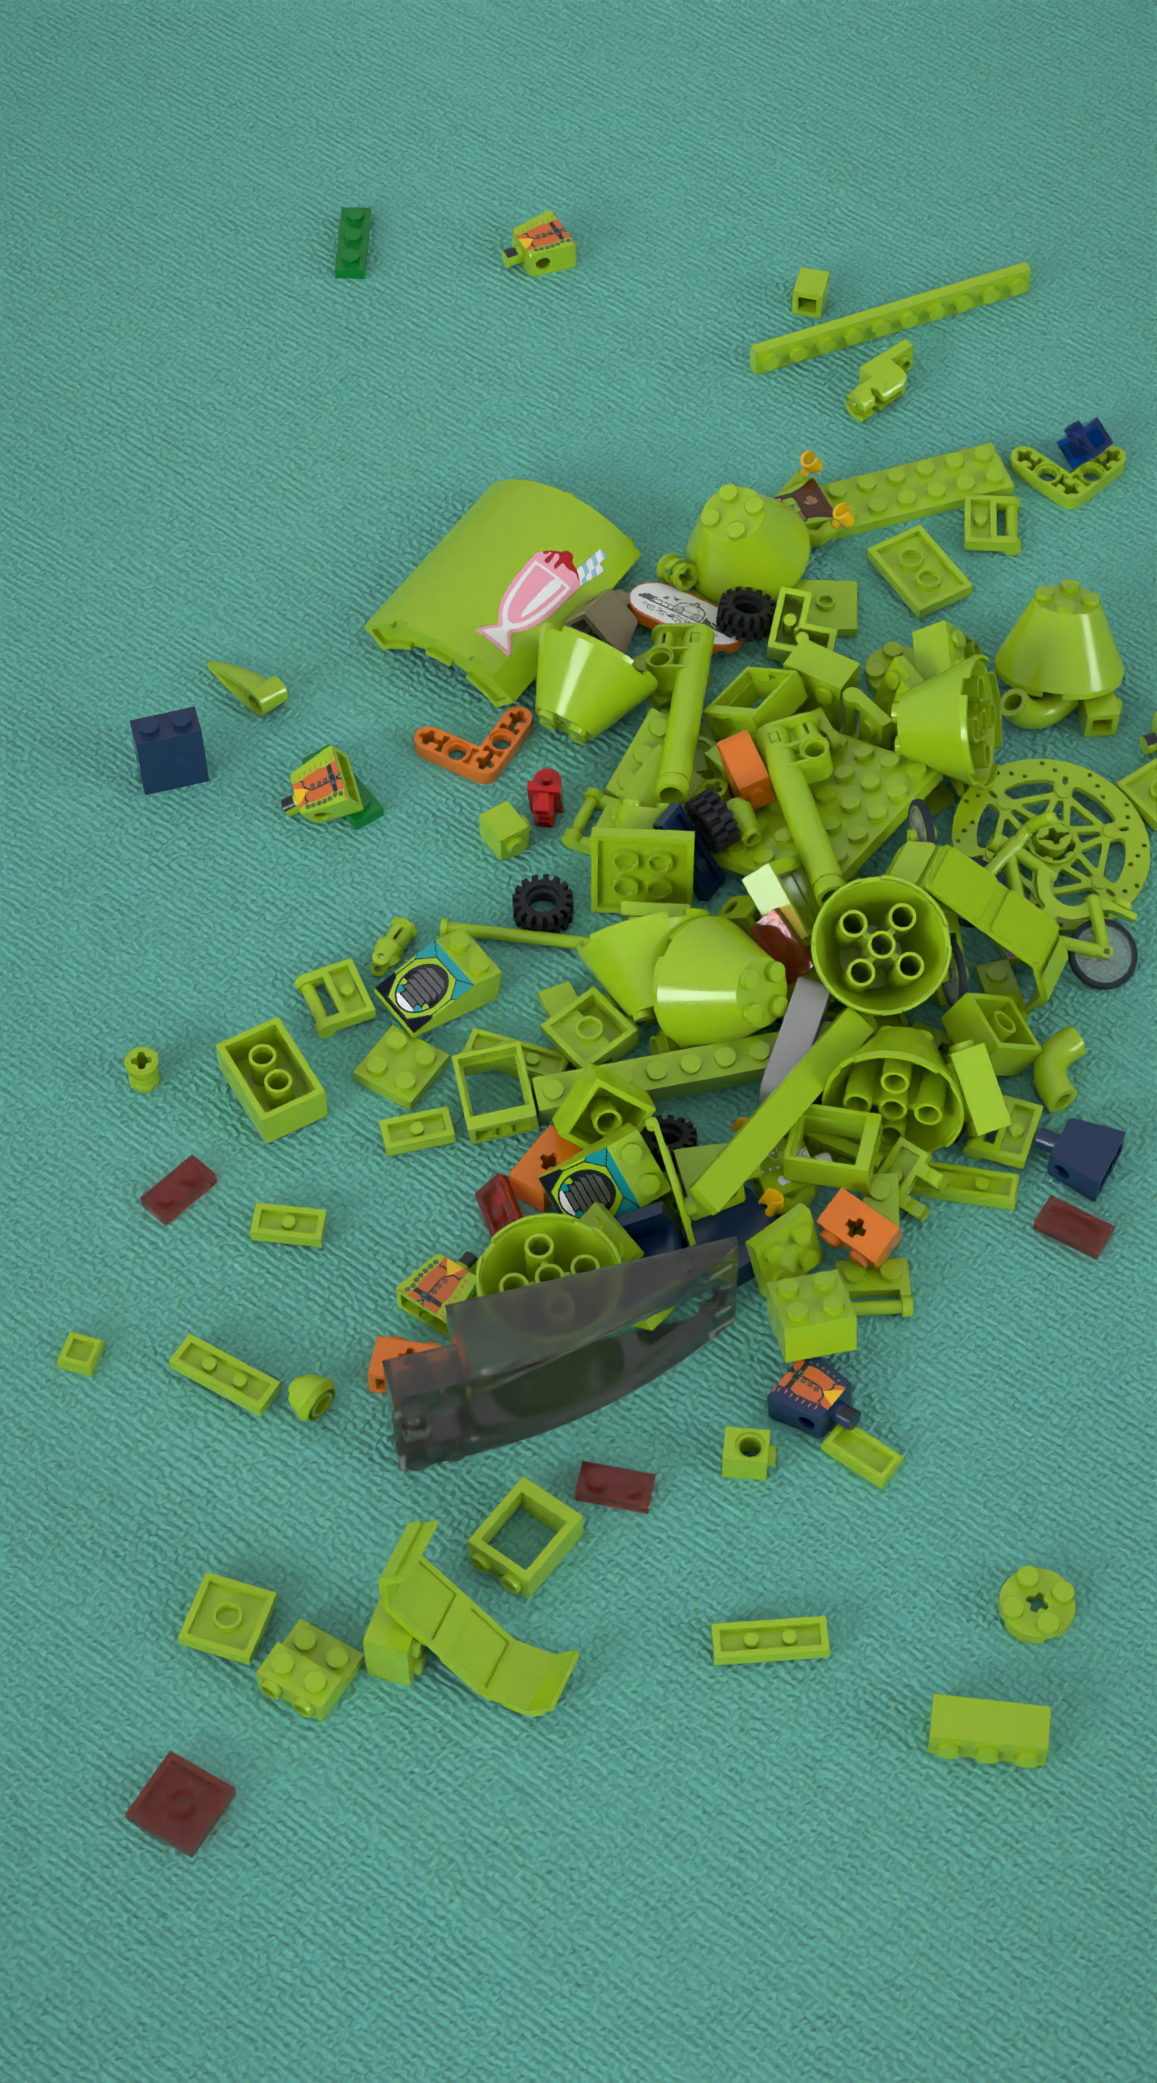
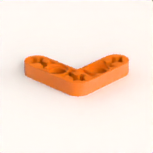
(477, 756)

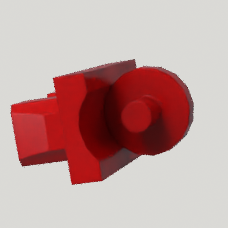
(545, 797)

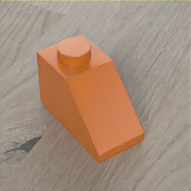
(745, 770)

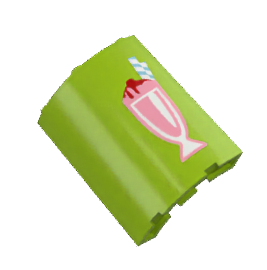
(499, 576)

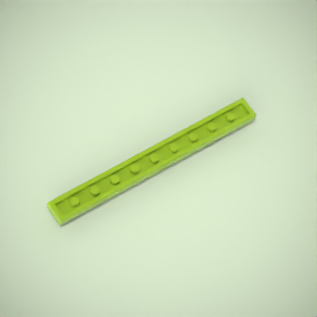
(889, 318)

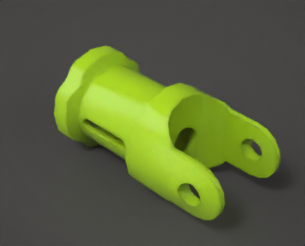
(389, 949)

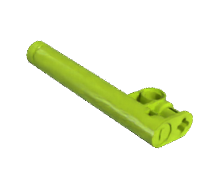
(680, 666)
(793, 762)

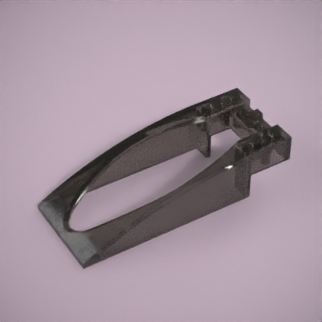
(534, 1356)

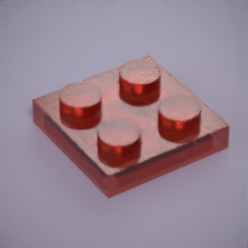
(181, 1804)

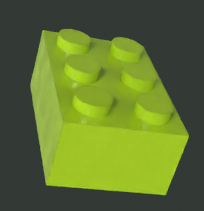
(272, 1080)

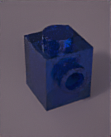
(1084, 441)

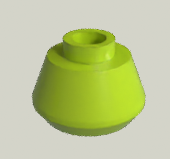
(311, 1396)

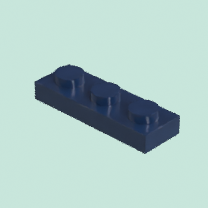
(707, 873)

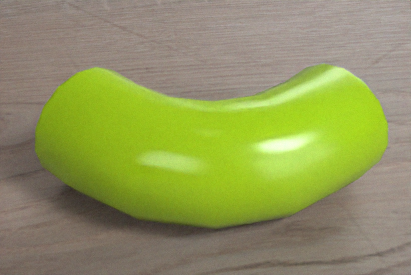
(1035, 712)
(1051, 1068)

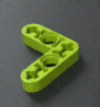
(1072, 483)

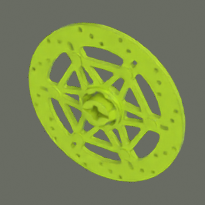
(1056, 842)

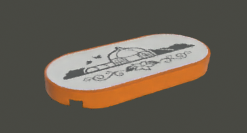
(662, 603)

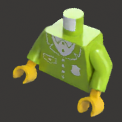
(772, 1187)

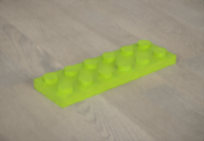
(919, 488)

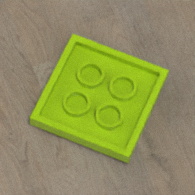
(640, 867)

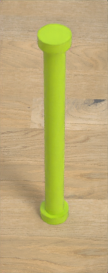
(513, 935)

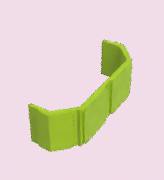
(989, 907)
(466, 1636)

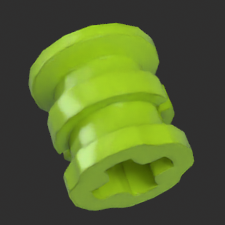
(677, 566)
(142, 1069)

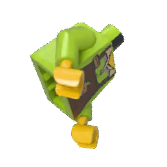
(812, 505)

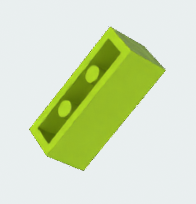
(989, 1730)

